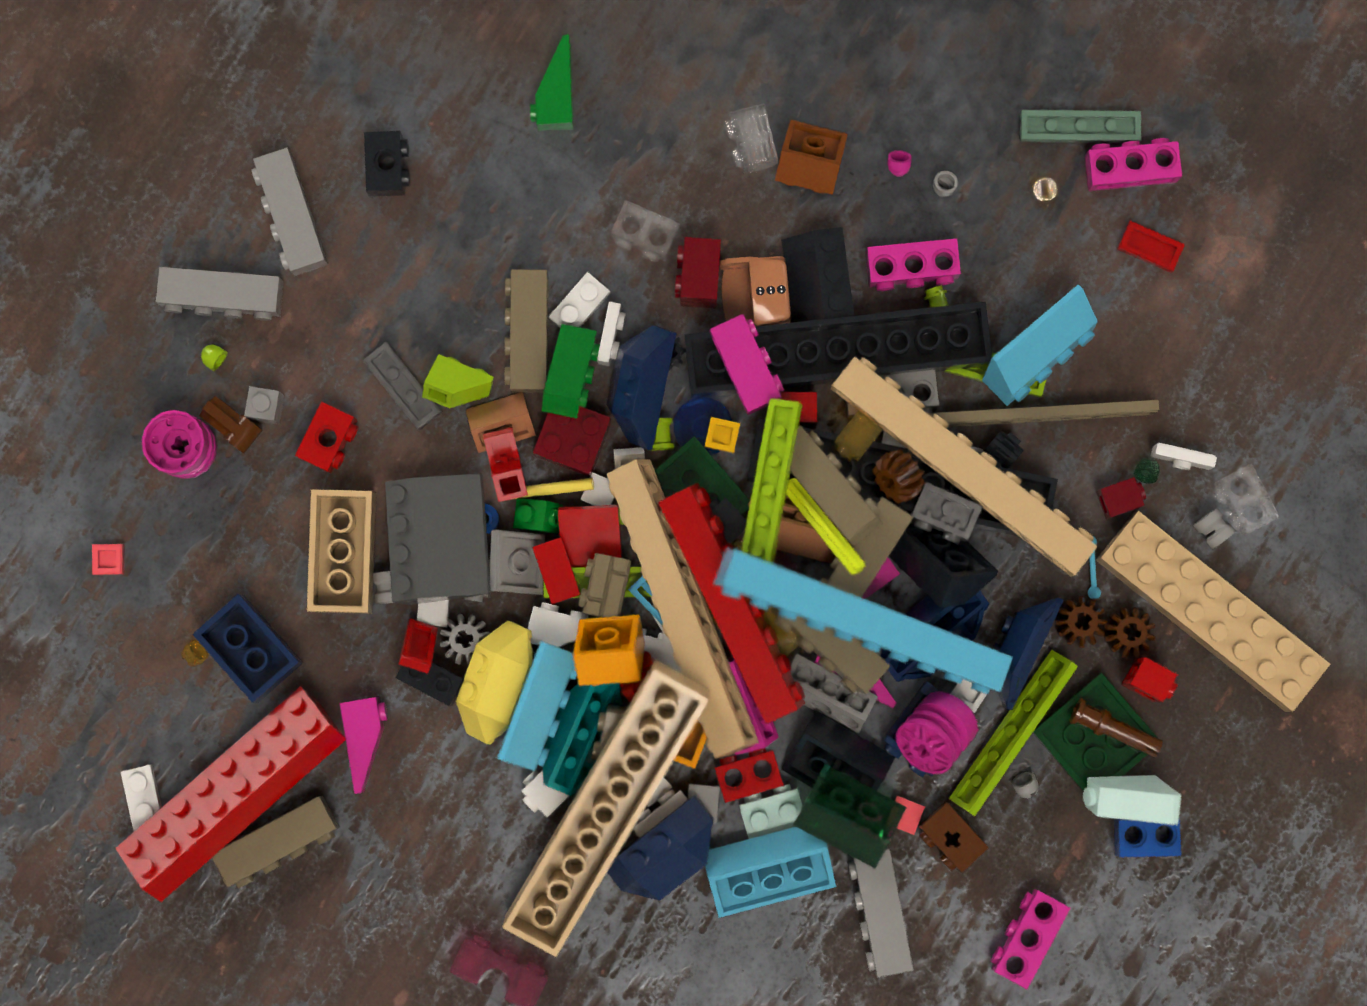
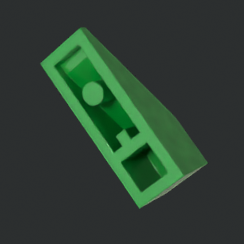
(554, 95)

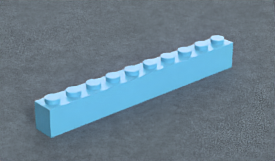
(862, 620)

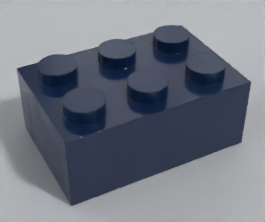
(248, 648)

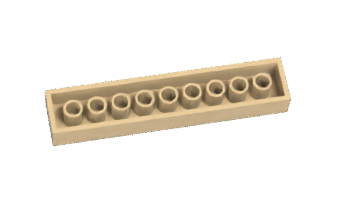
(606, 808)

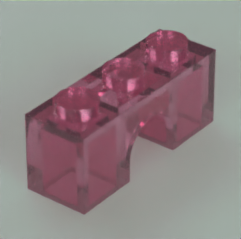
(477, 957)

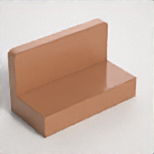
(499, 415)

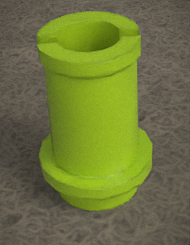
(936, 296)

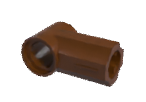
(235, 427)

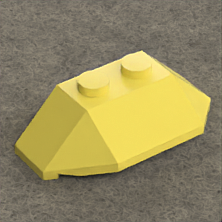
(495, 681)

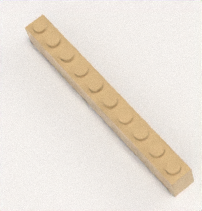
(964, 467)
(681, 607)

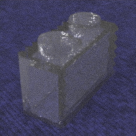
(752, 139)

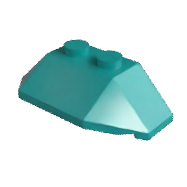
(574, 741)

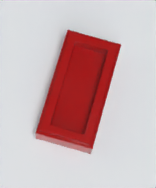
(1150, 246)
(556, 570)
(418, 645)

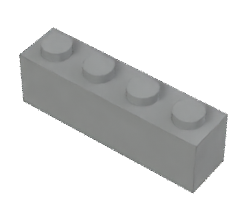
(289, 211)
(219, 292)
(882, 916)

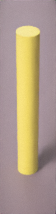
(559, 487)

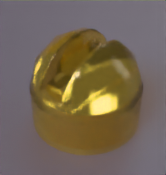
(1051, 188)
(194, 653)

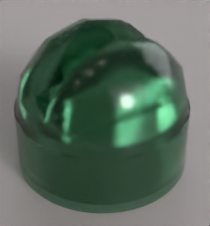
(1152, 473)

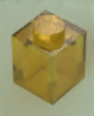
(857, 437)

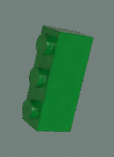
(570, 371)

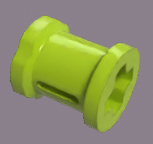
(663, 437)

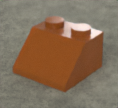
(811, 157)

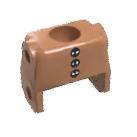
(756, 289)

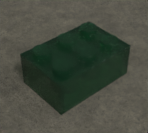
(850, 816)

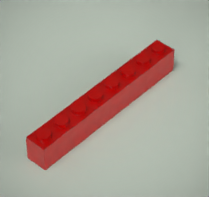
(740, 623)

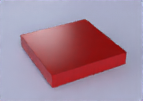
(590, 531)

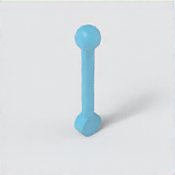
(1093, 592)

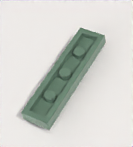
(1080, 126)

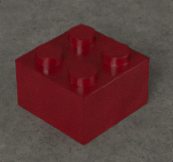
(700, 272)
(573, 441)

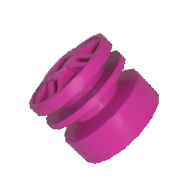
(164, 437)
(937, 732)

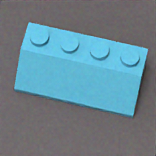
(1041, 347)
(538, 707)
(768, 870)

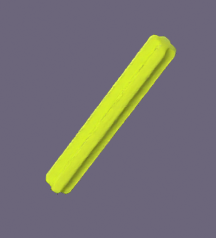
(824, 527)

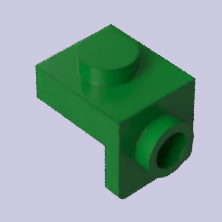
(536, 515)

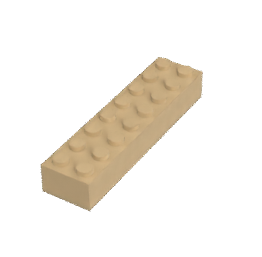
(1213, 612)

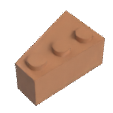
(799, 537)

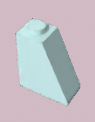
(1132, 798)

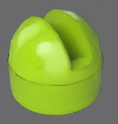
(213, 356)

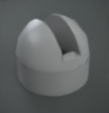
(946, 180)
(1025, 784)

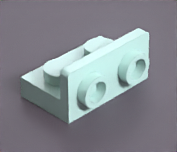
(771, 812)

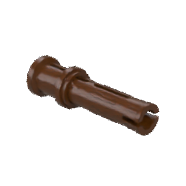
(1103, 723)

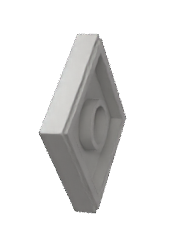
(514, 562)

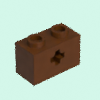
(969, 844)

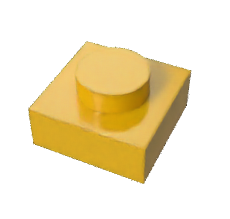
(722, 435)

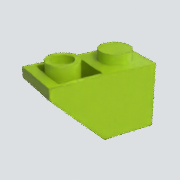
(455, 383)

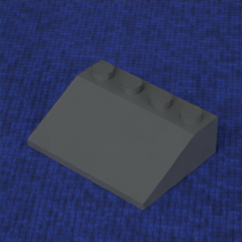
(437, 538)

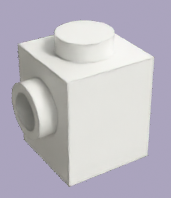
(540, 796)

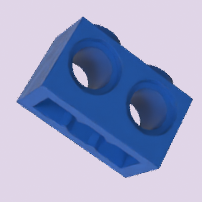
(1146, 844)

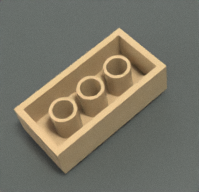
(341, 551)

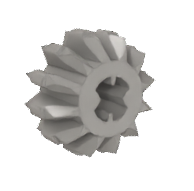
(455, 633)

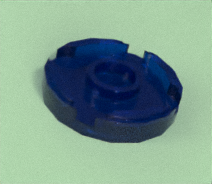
(694, 420)

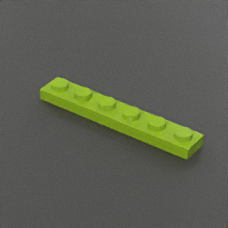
(771, 479)
(1013, 732)

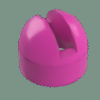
(899, 162)

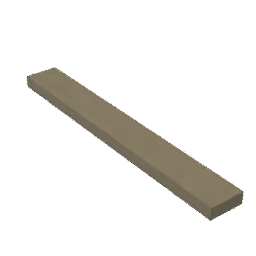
(1050, 413)

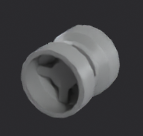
(1214, 528)
(383, 583)

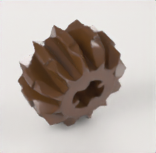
(898, 476)
(1091, 625)
(1137, 626)

